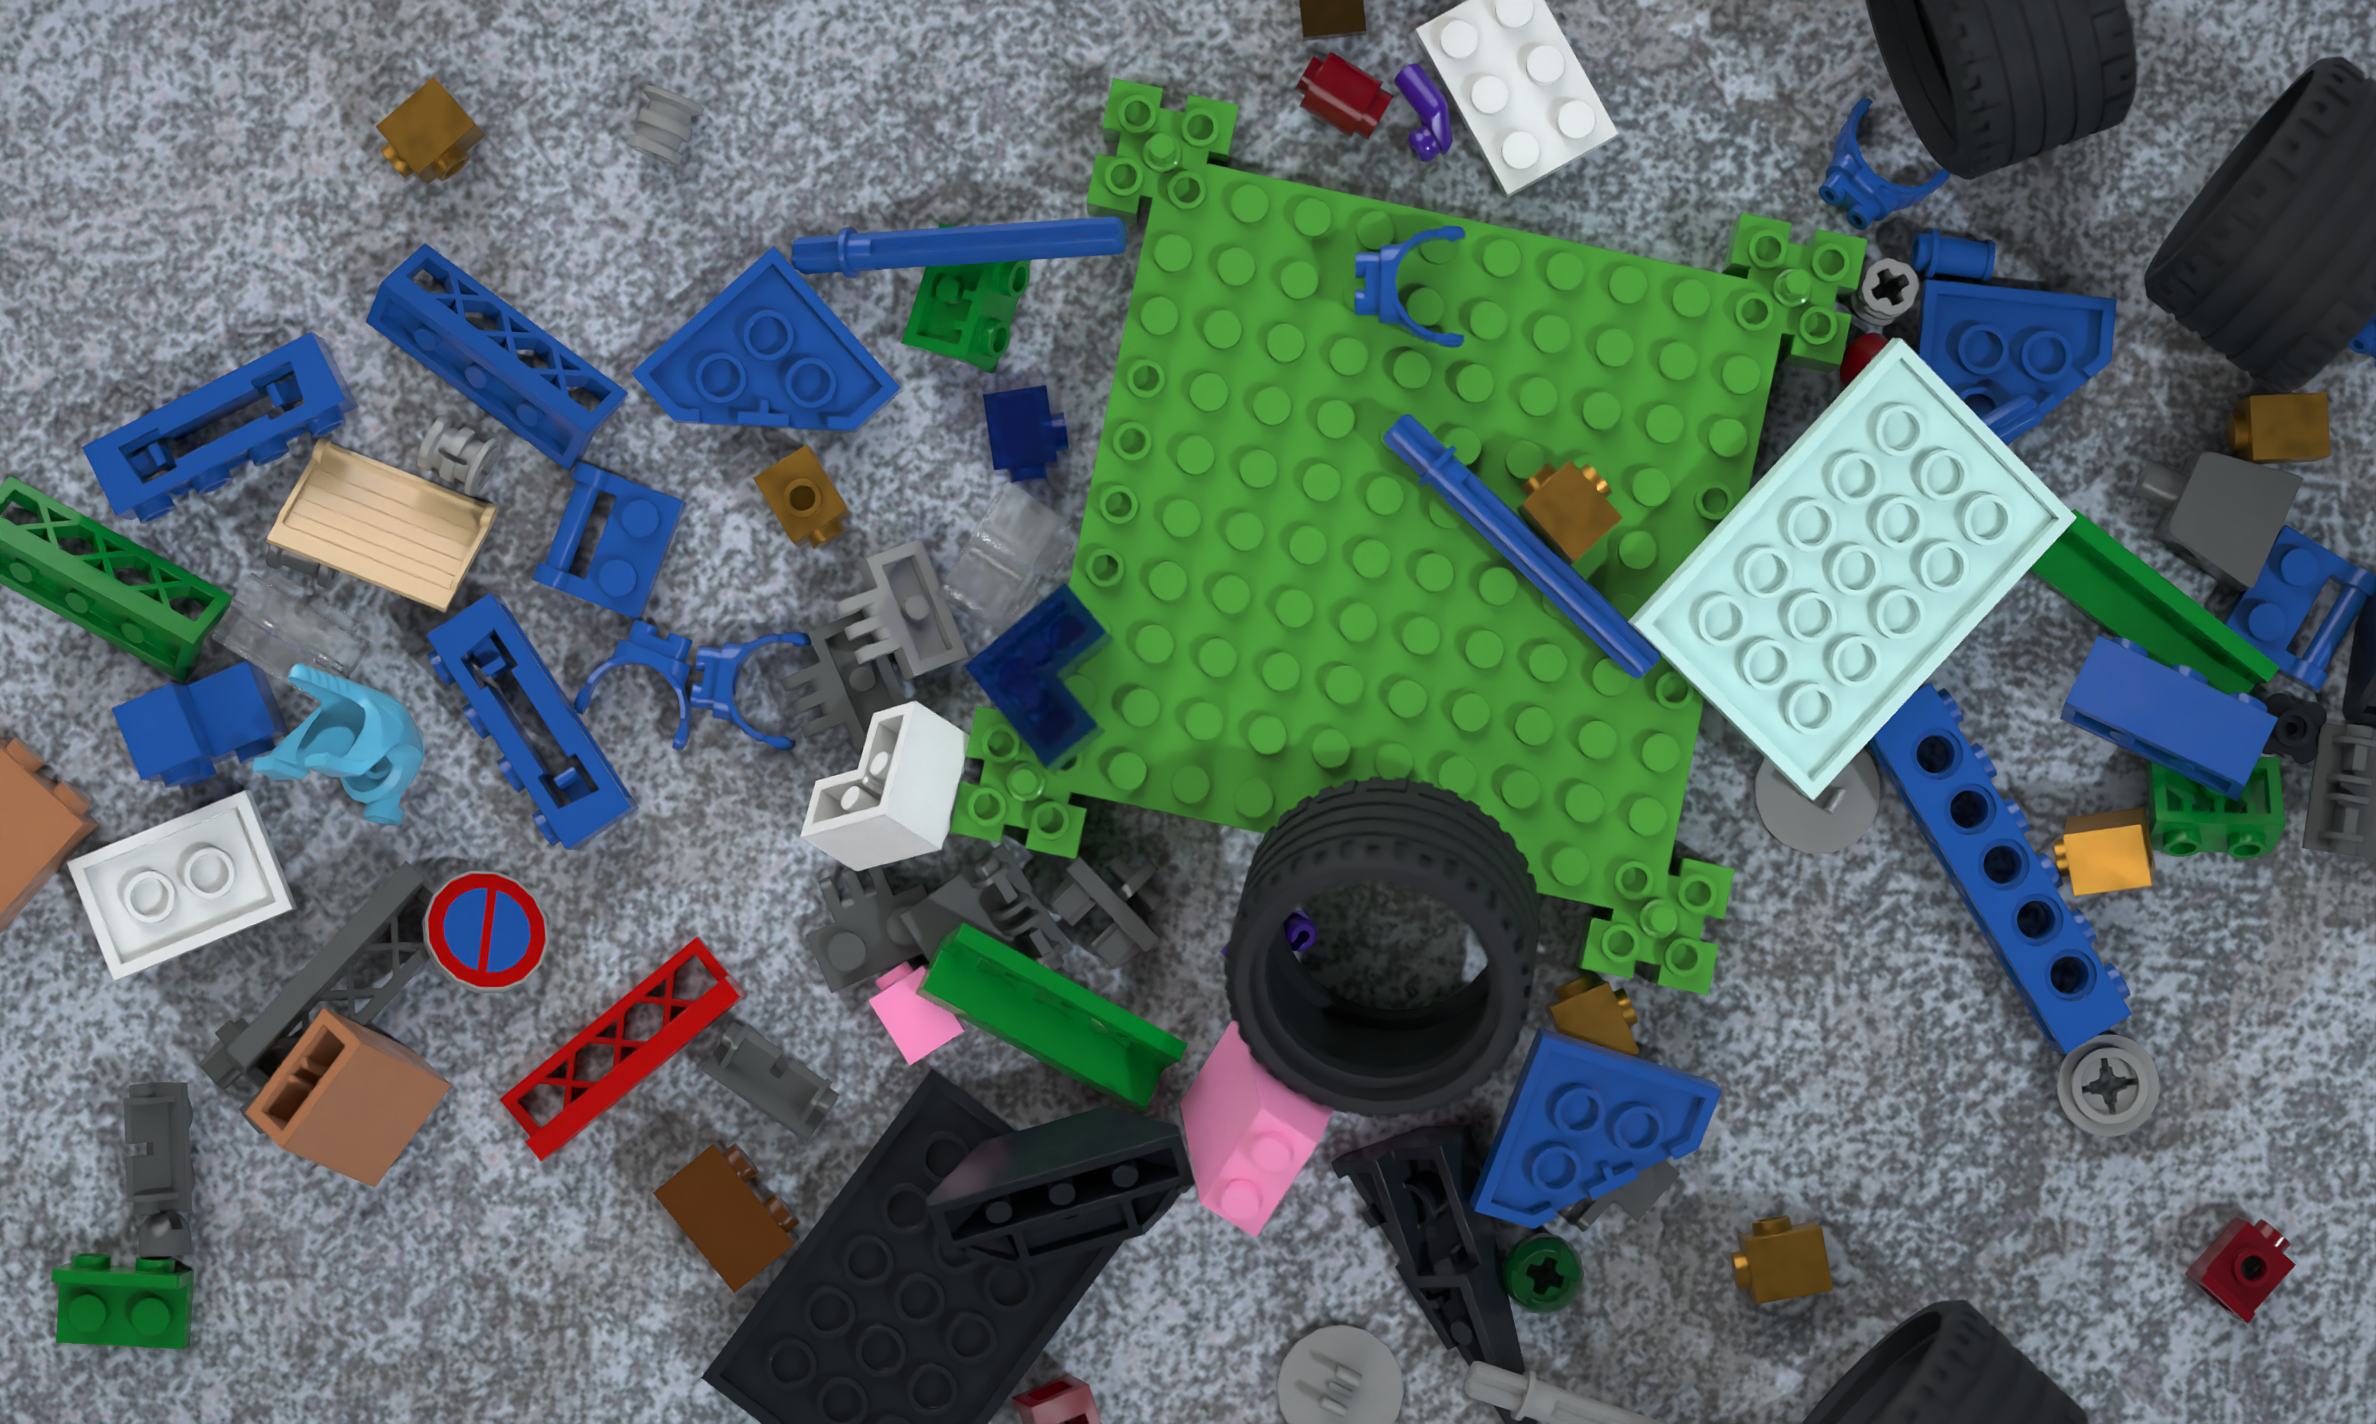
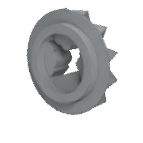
(2130, 1103)

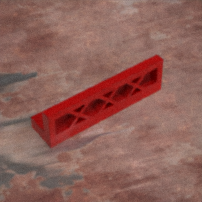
(634, 1069)

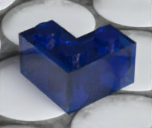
(1028, 672)

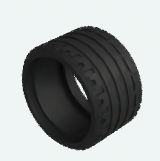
(2006, 75)
(2283, 234)
(1366, 1055)
(1946, 1370)

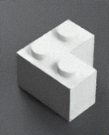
(897, 796)

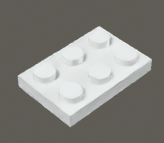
(1516, 88)
(182, 885)

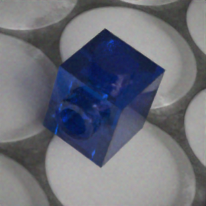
(1024, 433)

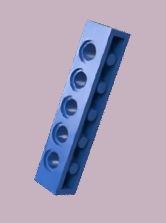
(2098, 995)

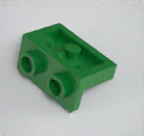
(967, 311)
(2198, 819)
(124, 1303)

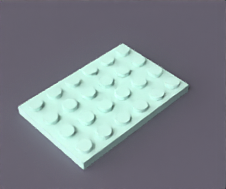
(1852, 568)

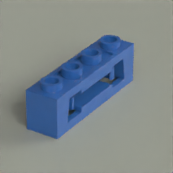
(127, 476)
(474, 635)

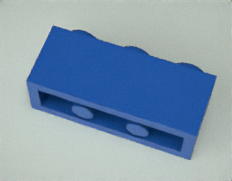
(2169, 716)

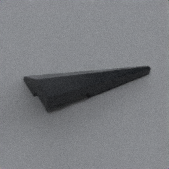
(1448, 1252)

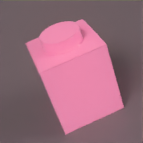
(911, 1020)

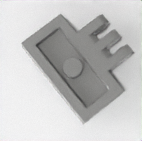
(903, 613)

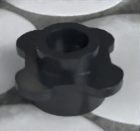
(2307, 720)

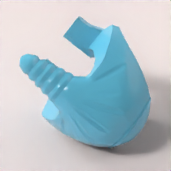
(351, 736)

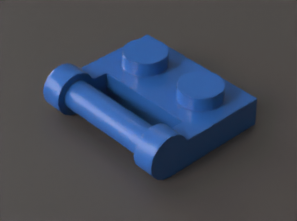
(629, 547)
(2283, 596)

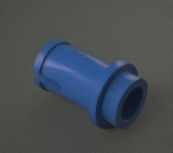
(1952, 256)

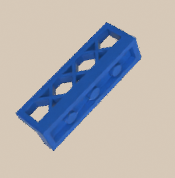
(486, 362)

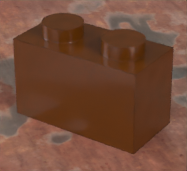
(729, 1213)

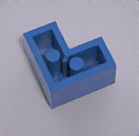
(189, 728)

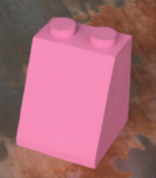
(1246, 1134)

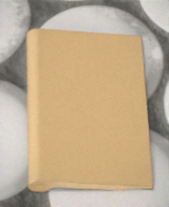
(383, 525)

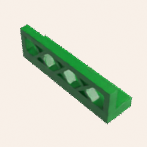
(90, 596)
(2147, 609)
(1049, 1016)

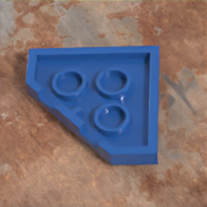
(2012, 342)
(767, 360)
(1585, 1127)

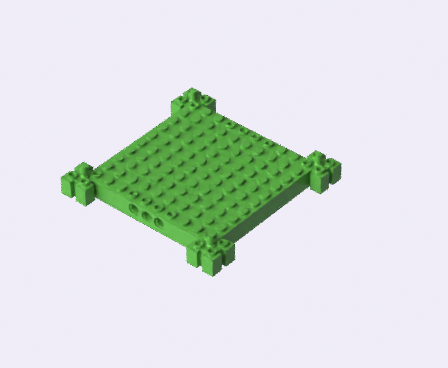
(1330, 621)

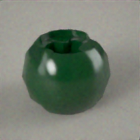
(1533, 1251)

